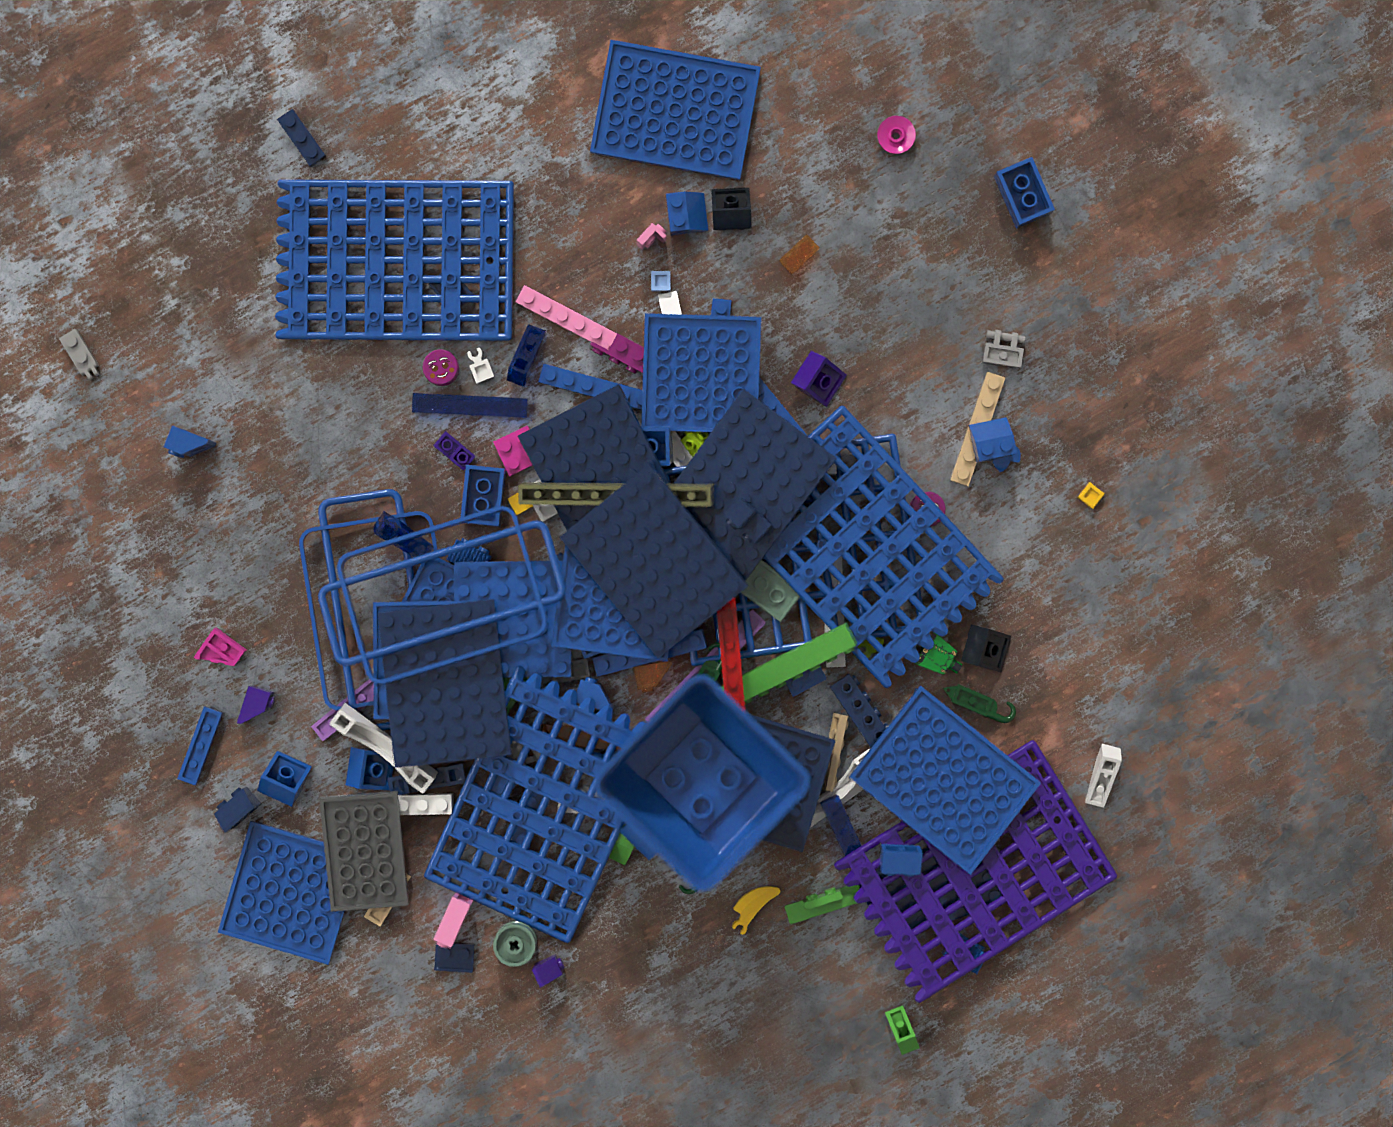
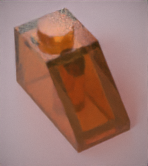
(650, 675)

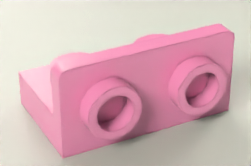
(649, 235)

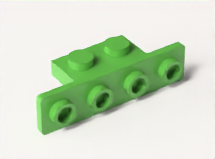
(820, 904)

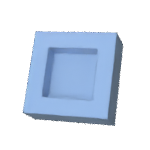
(660, 281)

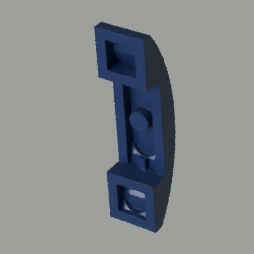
(446, 776)

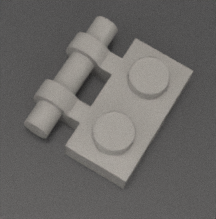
(1003, 355)

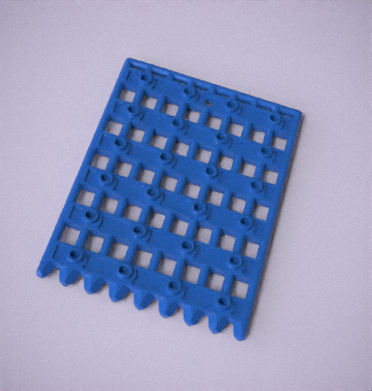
(413, 261)
(917, 576)
(582, 718)

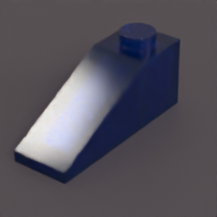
(525, 355)
(389, 527)

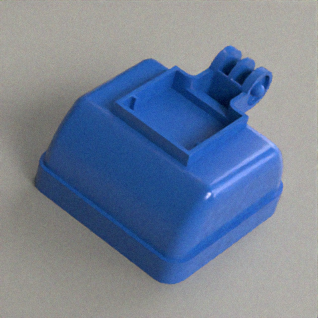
(700, 783)

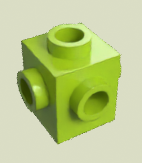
(694, 441)

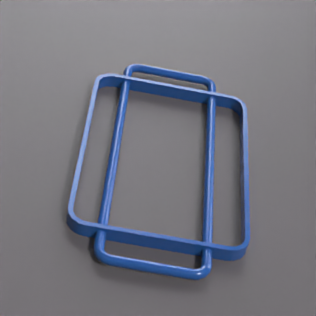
(324, 528)
(345, 582)

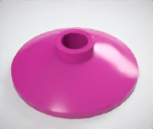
(903, 128)

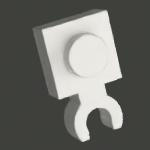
(481, 368)

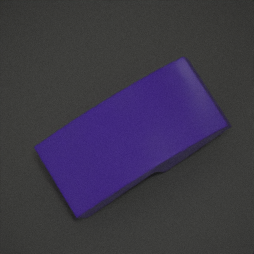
(454, 450)

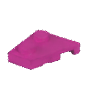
(220, 649)

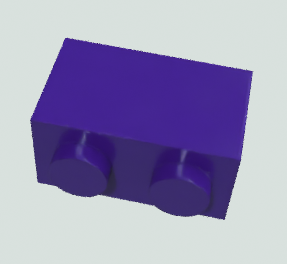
(818, 378)

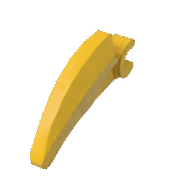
(751, 903)

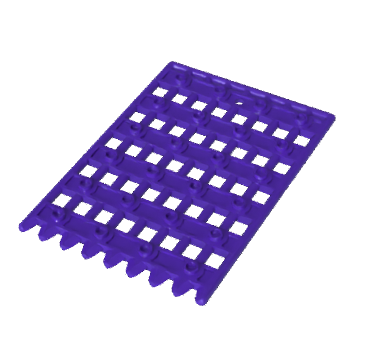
(980, 914)

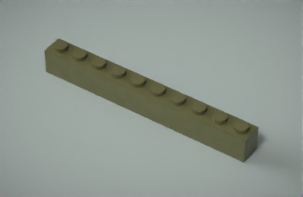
(597, 492)

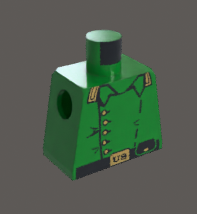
(939, 657)

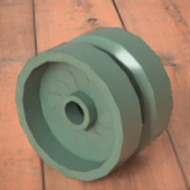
(509, 953)

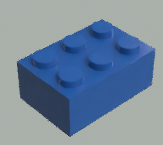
(1024, 192)
(483, 491)

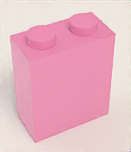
(453, 920)

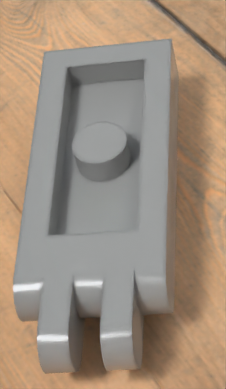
(80, 353)

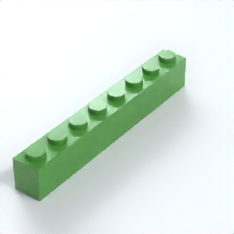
(796, 661)

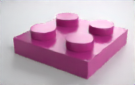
(512, 452)

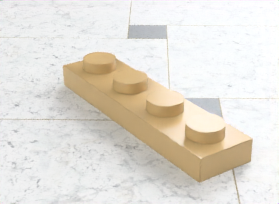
(837, 730)

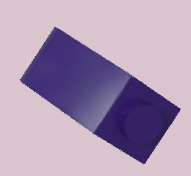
(255, 703)
(548, 970)

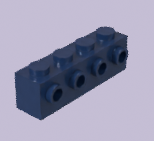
(858, 708)

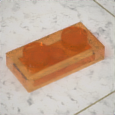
(799, 254)

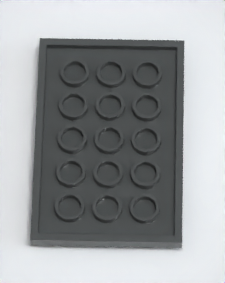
(364, 851)

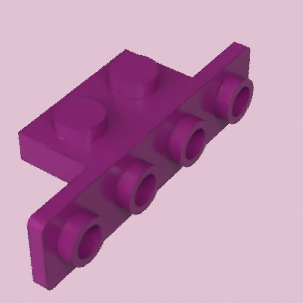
(623, 351)

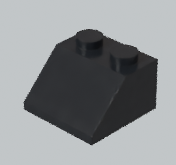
(731, 209)
(986, 648)

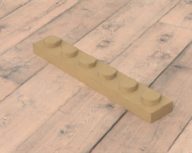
(982, 412)

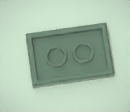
(770, 591)

